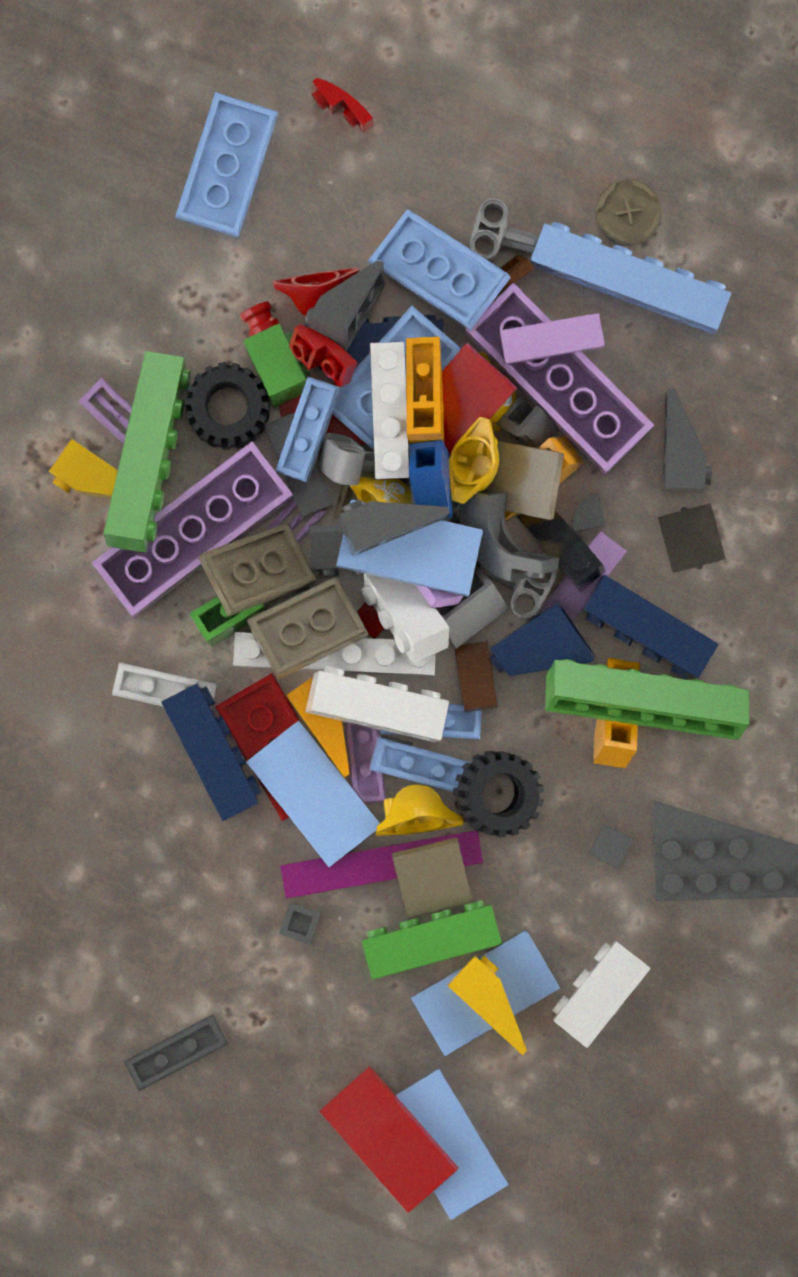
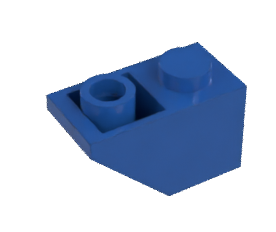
(430, 474)

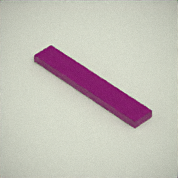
(364, 866)

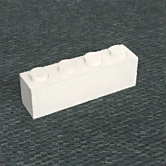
(389, 410)
(377, 706)

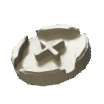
(628, 212)

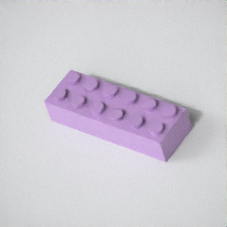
(566, 386)
(203, 518)

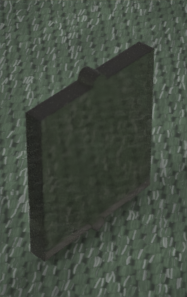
(691, 538)

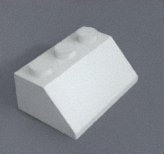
(599, 992)

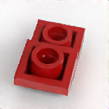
(334, 98)
(317, 350)

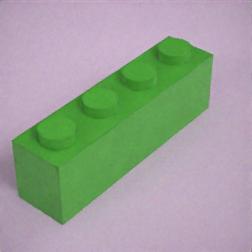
(431, 941)

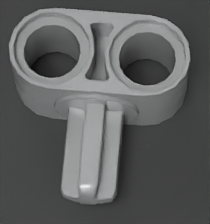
(499, 232)
(344, 459)
(526, 587)

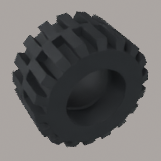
(219, 378)
(525, 797)

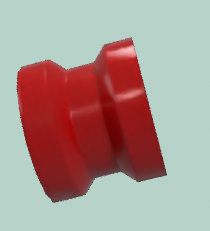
(259, 318)

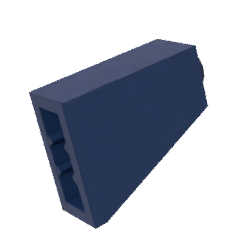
(540, 643)

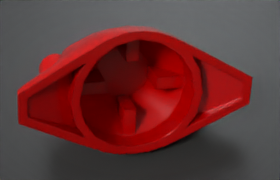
(308, 288)

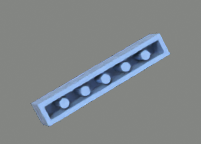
(630, 278)

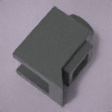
(527, 424)

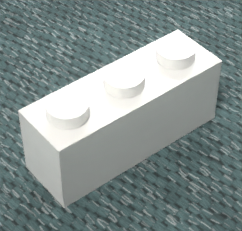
(407, 614)

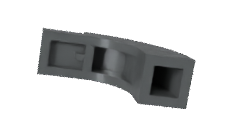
(497, 549)

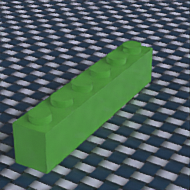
(146, 452)
(647, 699)

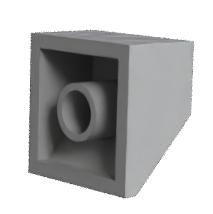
(474, 611)

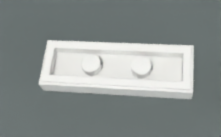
(152, 685)

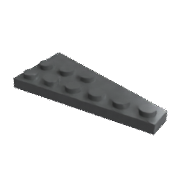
(717, 859)

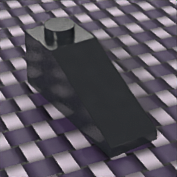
(561, 541)

